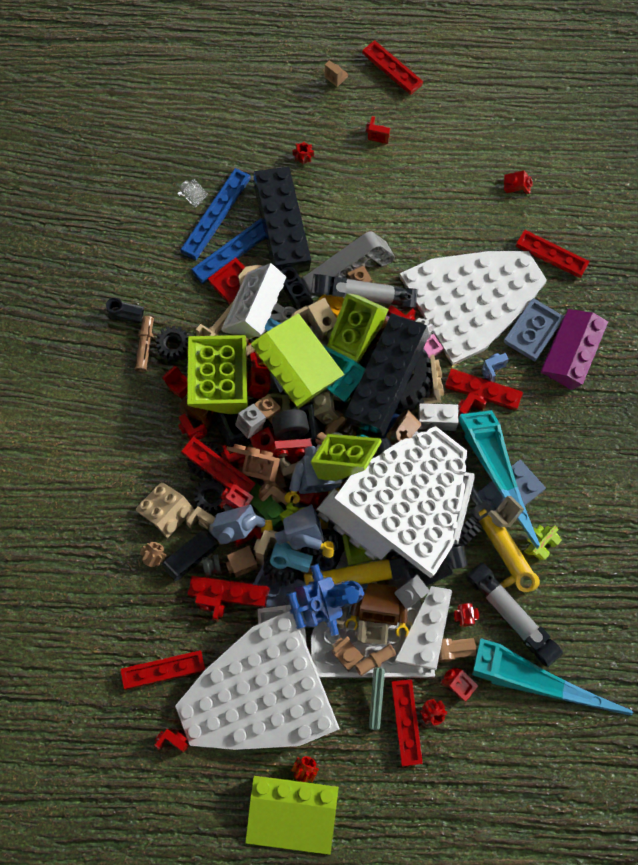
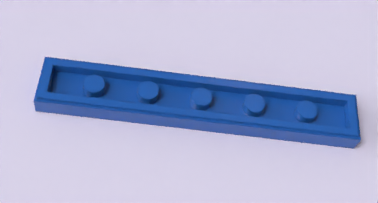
(215, 214)
(233, 249)

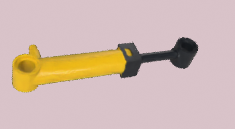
(504, 545)
(391, 568)

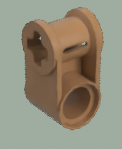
(403, 428)

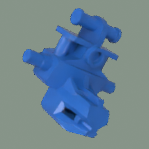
(323, 600)

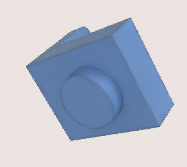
(492, 364)

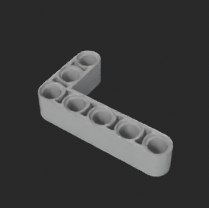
(352, 257)

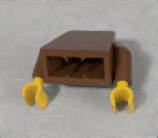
(380, 606)

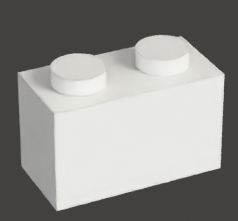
(441, 415)

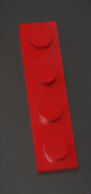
(392, 67)
(552, 253)
(489, 390)
(216, 466)
(229, 591)
(162, 670)
(406, 723)

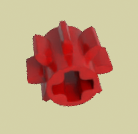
(303, 152)
(466, 615)
(433, 712)
(305, 769)

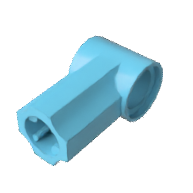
(284, 556)

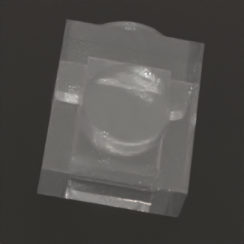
(193, 192)

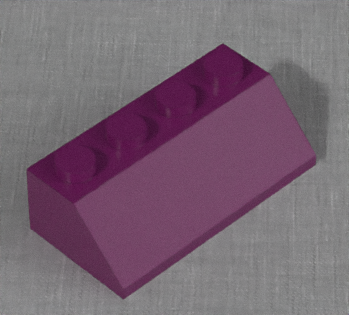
(574, 348)

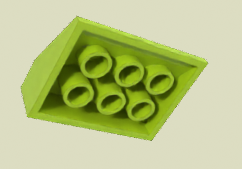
(297, 360)
(217, 373)
(292, 815)

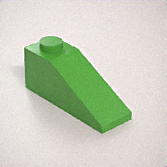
(268, 509)

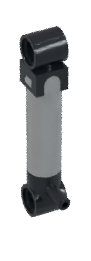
(372, 291)
(534, 637)

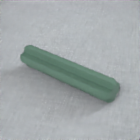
(376, 698)

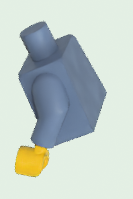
(305, 479)
(237, 524)
(305, 530)

